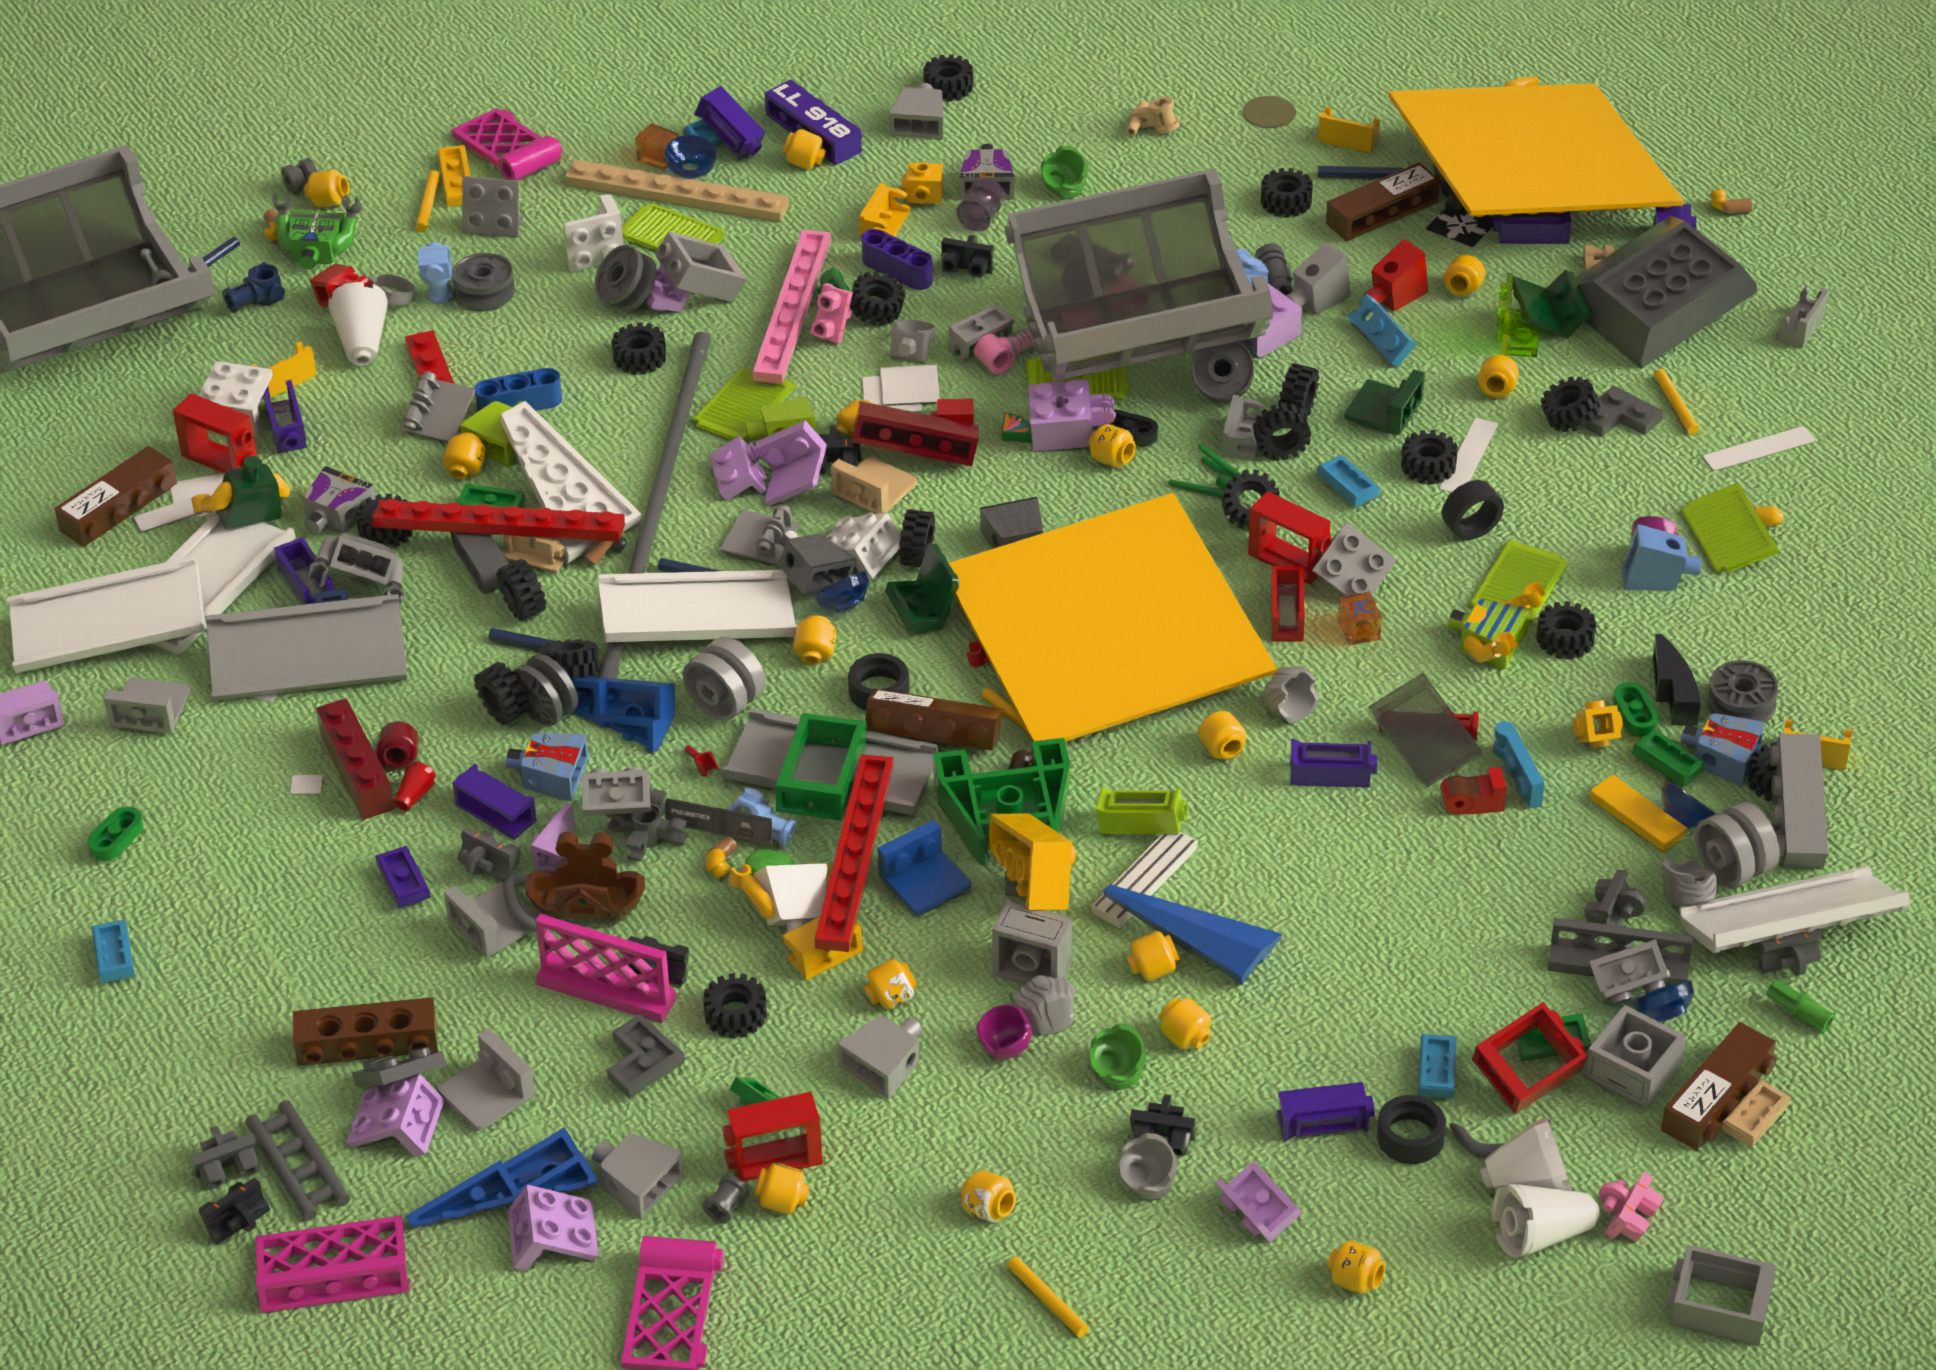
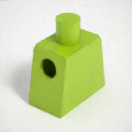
(781, 416)
(488, 427)

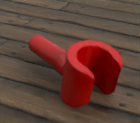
(977, 655)
(703, 761)

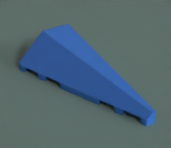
(631, 707)
(1221, 941)
(548, 1165)

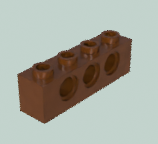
(364, 1031)

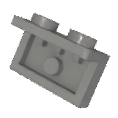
(1629, 972)

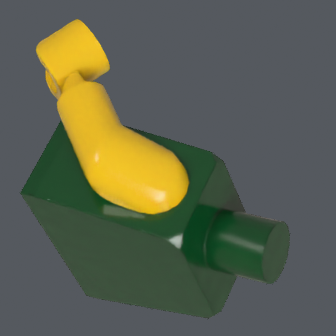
(245, 495)

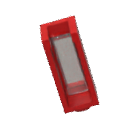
(1287, 603)

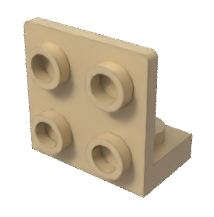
(871, 484)

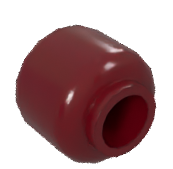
(397, 745)

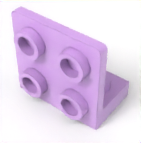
(795, 460)
(29, 712)
(401, 1110)
(550, 1222)

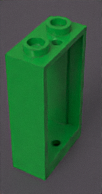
(828, 799)

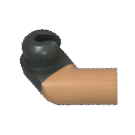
(599, 548)

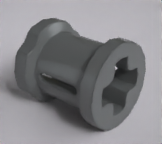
(725, 1199)

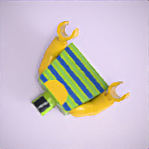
(1496, 628)

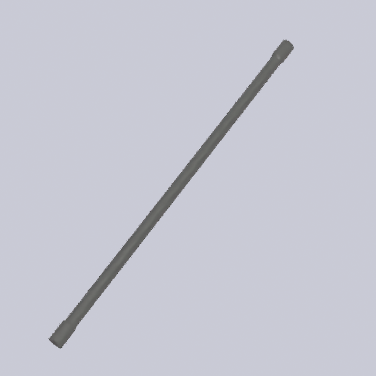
(697, 353)

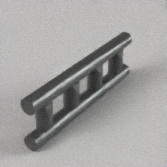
(291, 1178)

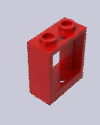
(198, 415)
(1266, 547)
(1505, 1079)
(768, 1117)

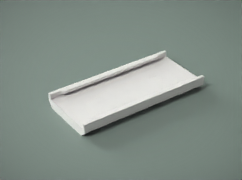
(226, 564)
(695, 606)
(106, 614)
(1790, 909)

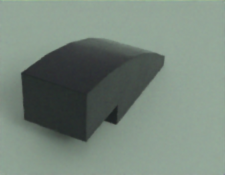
(1675, 683)

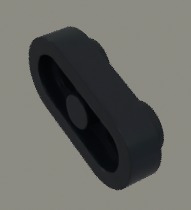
(1141, 428)

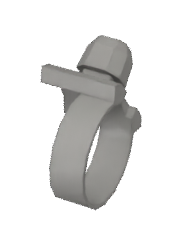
(397, 282)
(908, 344)

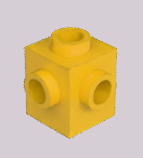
(923, 183)
(1608, 726)

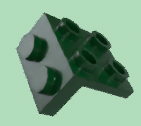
(928, 600)

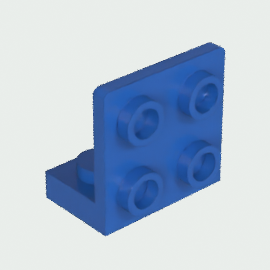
(920, 870)

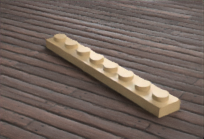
(677, 190)

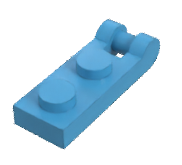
(1382, 330)
(1518, 764)

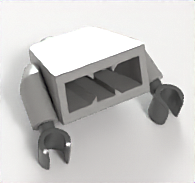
(359, 558)

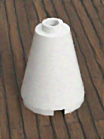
(359, 320)
(1540, 1217)

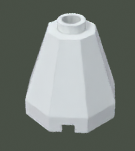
(1528, 1160)

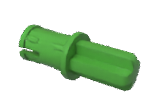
(1800, 1005)

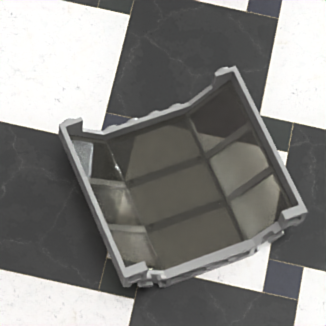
(76, 260)
(1134, 276)

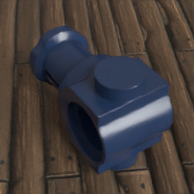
(259, 287)

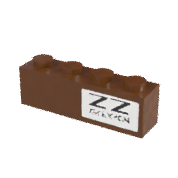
(1382, 201)
(115, 496)
(933, 719)
(1718, 1086)

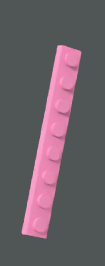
(791, 307)

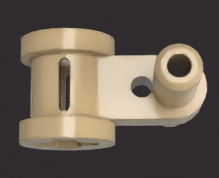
(1153, 114)

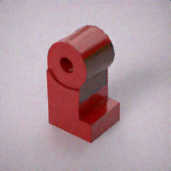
(1475, 793)

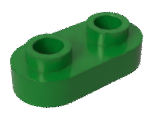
(1635, 709)
(115, 833)

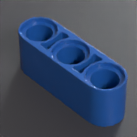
(537, 387)

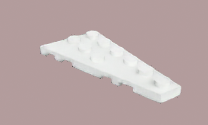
(561, 474)

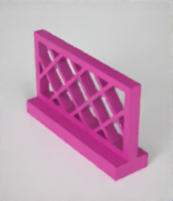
(600, 982)
(333, 1279)

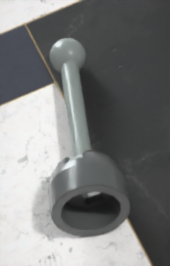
(157, 276)

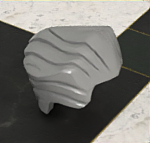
(1291, 694)
(1688, 882)
(1047, 1004)
(1148, 1166)

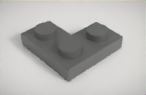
(1626, 408)
(648, 1059)
(385, 1071)

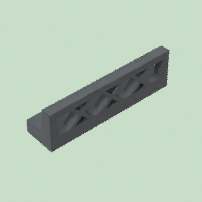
(1574, 954)

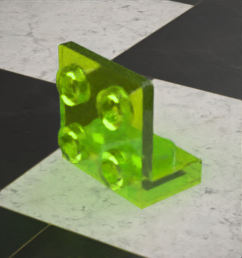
(1515, 334)

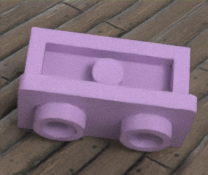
(665, 294)
(737, 468)
(1260, 1200)

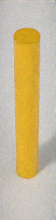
(427, 201)
(1676, 401)
(999, 702)
(1048, 1297)

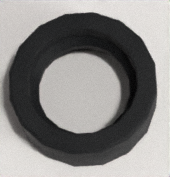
(1462, 500)
(873, 666)
(1414, 1108)

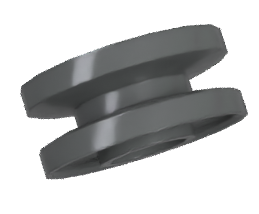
(625, 278)
(483, 281)
(1223, 388)
(547, 688)
(1743, 691)

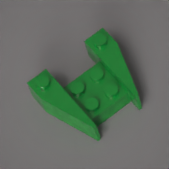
(1031, 790)

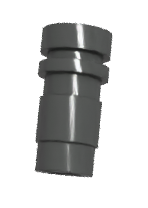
(1279, 273)

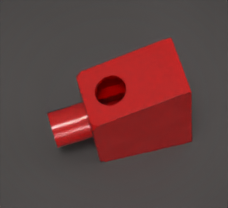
(1399, 276)

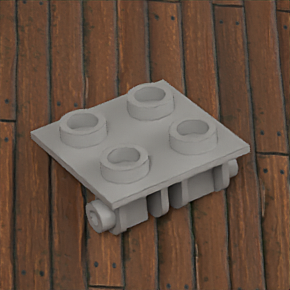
(490, 206)
(437, 408)
(759, 534)
(1353, 563)

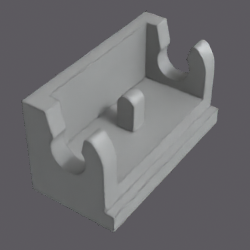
(1803, 319)
(971, 329)
(1238, 434)

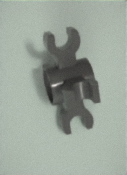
(649, 827)

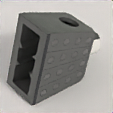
(1010, 521)
(814, 561)

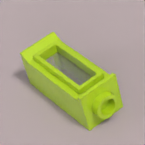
(1140, 811)

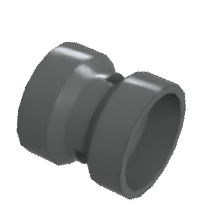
(297, 176)

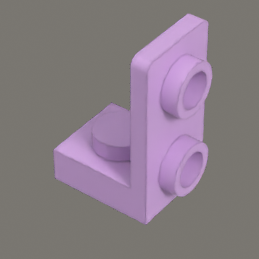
(544, 844)

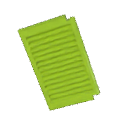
(652, 223)
(1111, 382)
(739, 404)
(1729, 529)
(1517, 568)

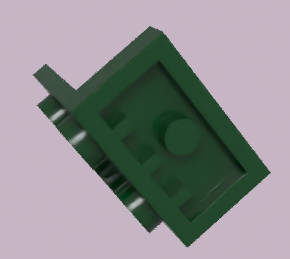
(1555, 308)
(1387, 406)

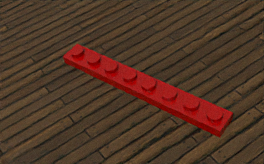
(499, 520)
(854, 853)

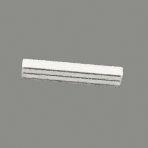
(1147, 874)

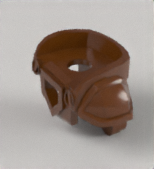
(588, 875)

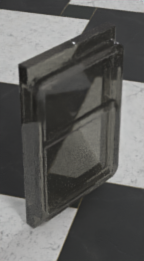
(1424, 730)

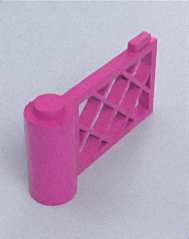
(520, 158)
(677, 1262)

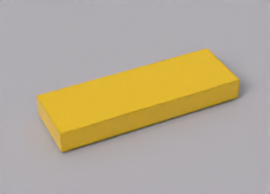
(453, 167)
(1638, 813)

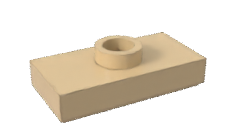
(1756, 1113)

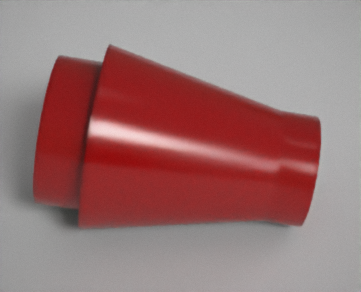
(414, 785)

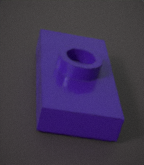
(402, 877)

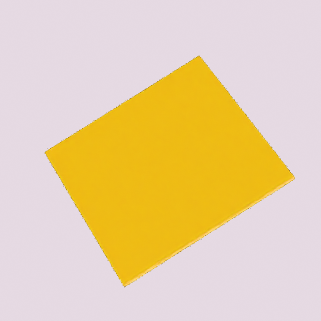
(1534, 149)
(1108, 620)

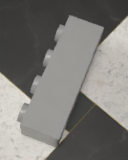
(1800, 800)

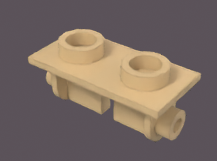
(539, 553)

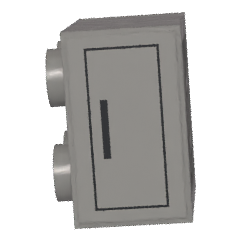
(1031, 944)
(1635, 1056)

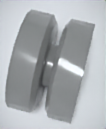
(724, 678)
(1737, 844)

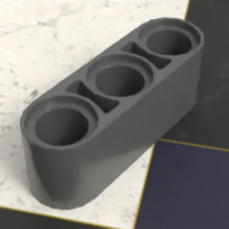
(480, 557)

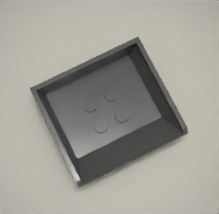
(1662, 289)

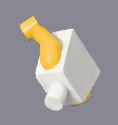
(785, 892)

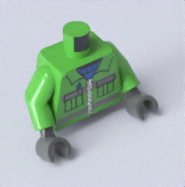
(315, 235)

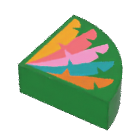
(1015, 428)

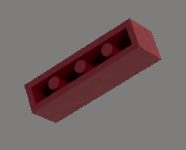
(915, 433)
(354, 759)

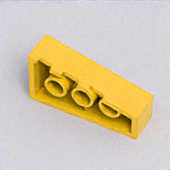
(1034, 858)

